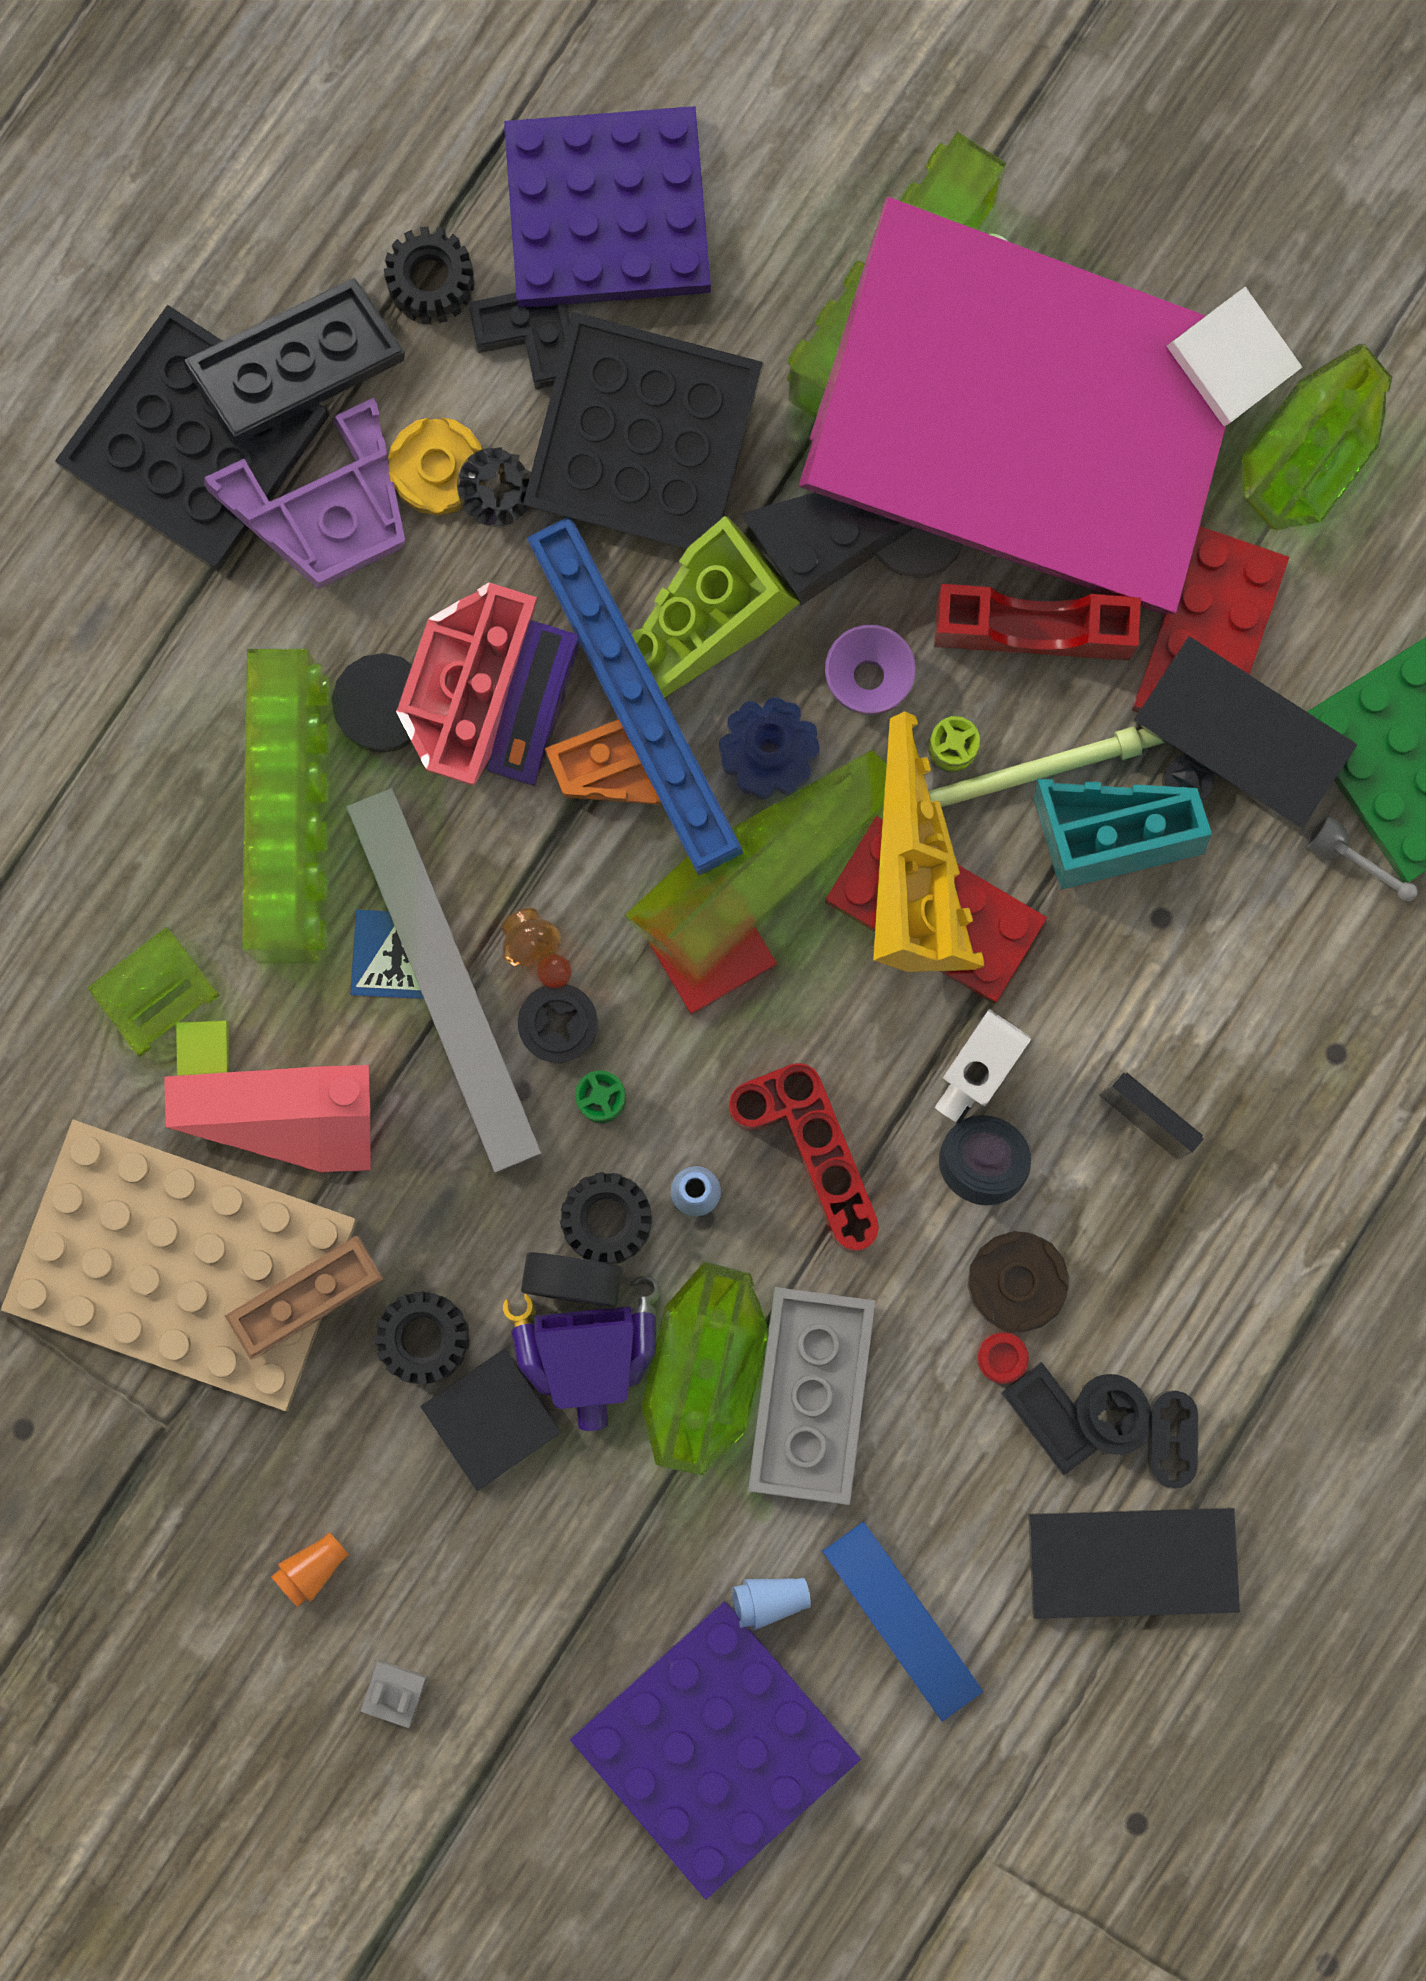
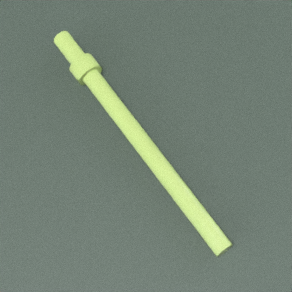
(1125, 743)

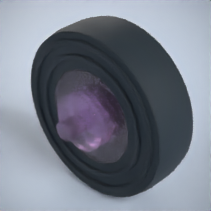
(985, 1160)

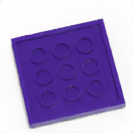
(607, 207)
(715, 1749)

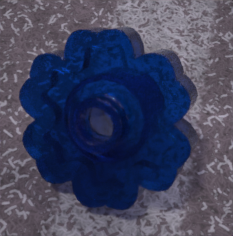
(764, 771)

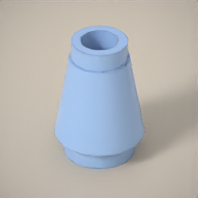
(695, 1206)
(769, 1600)

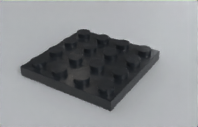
(642, 432)
(159, 439)

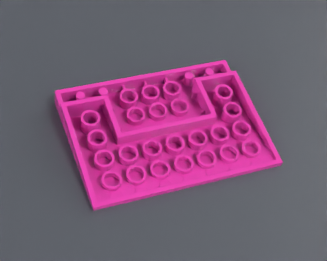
(1017, 410)

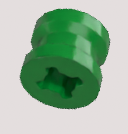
(596, 1089)

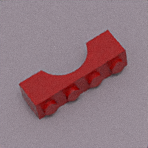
(1075, 628)

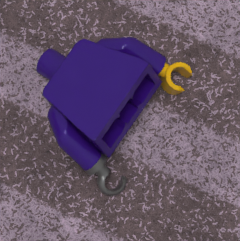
(587, 1355)

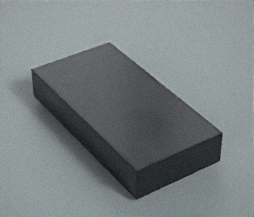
(1049, 1417)

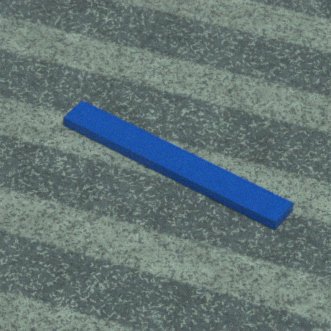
(635, 696)

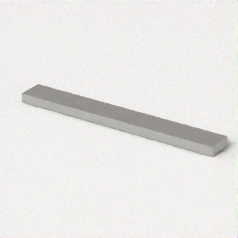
(444, 981)

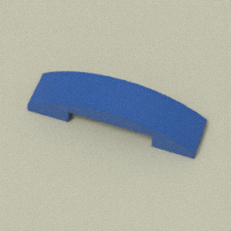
(902, 1621)

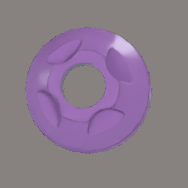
(874, 646)

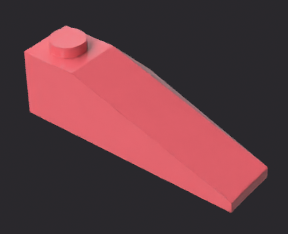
(288, 1114)

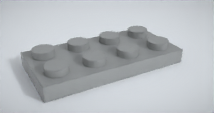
(811, 1396)

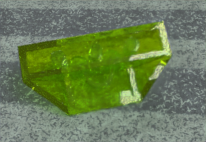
(1317, 440)
(704, 1369)

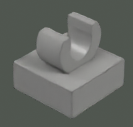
(393, 1693)

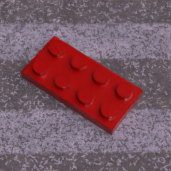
(1220, 606)
(1000, 924)

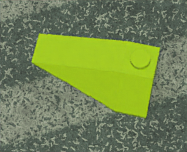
(711, 607)

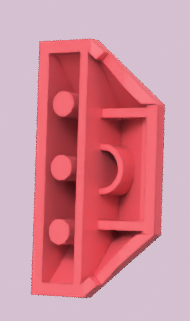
(464, 680)

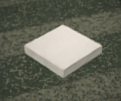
(1234, 356)

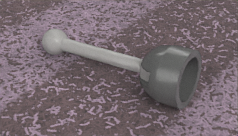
(1331, 841)

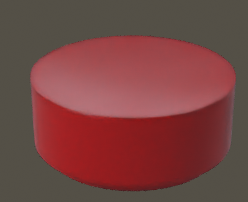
(1002, 1358)

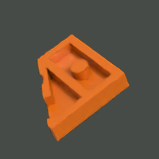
(601, 767)

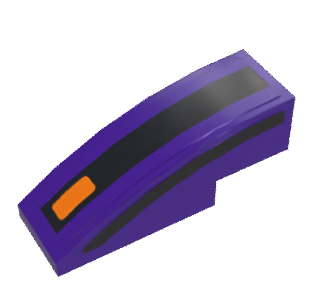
(533, 702)

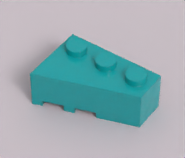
(1118, 830)

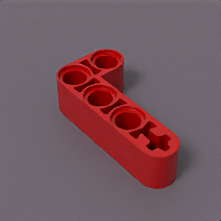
(815, 1160)

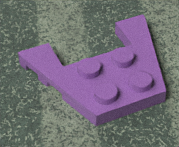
(333, 521)

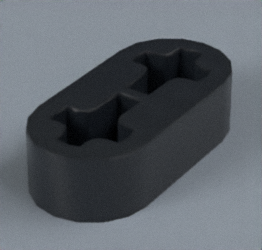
(1185, 1439)

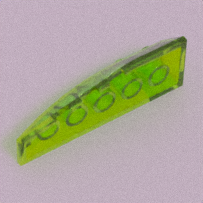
(706, 916)

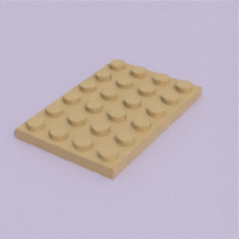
(157, 1253)

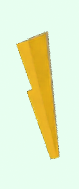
(917, 900)

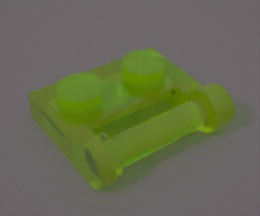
(143, 981)

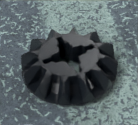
(480, 500)
(563, 1000)
(1120, 1395)

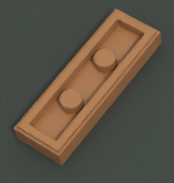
(304, 1297)

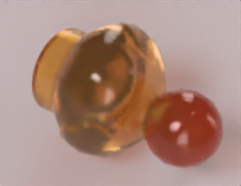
(534, 942)

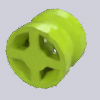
(961, 737)

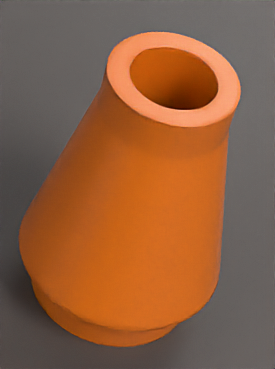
(309, 1569)

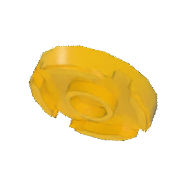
(427, 464)

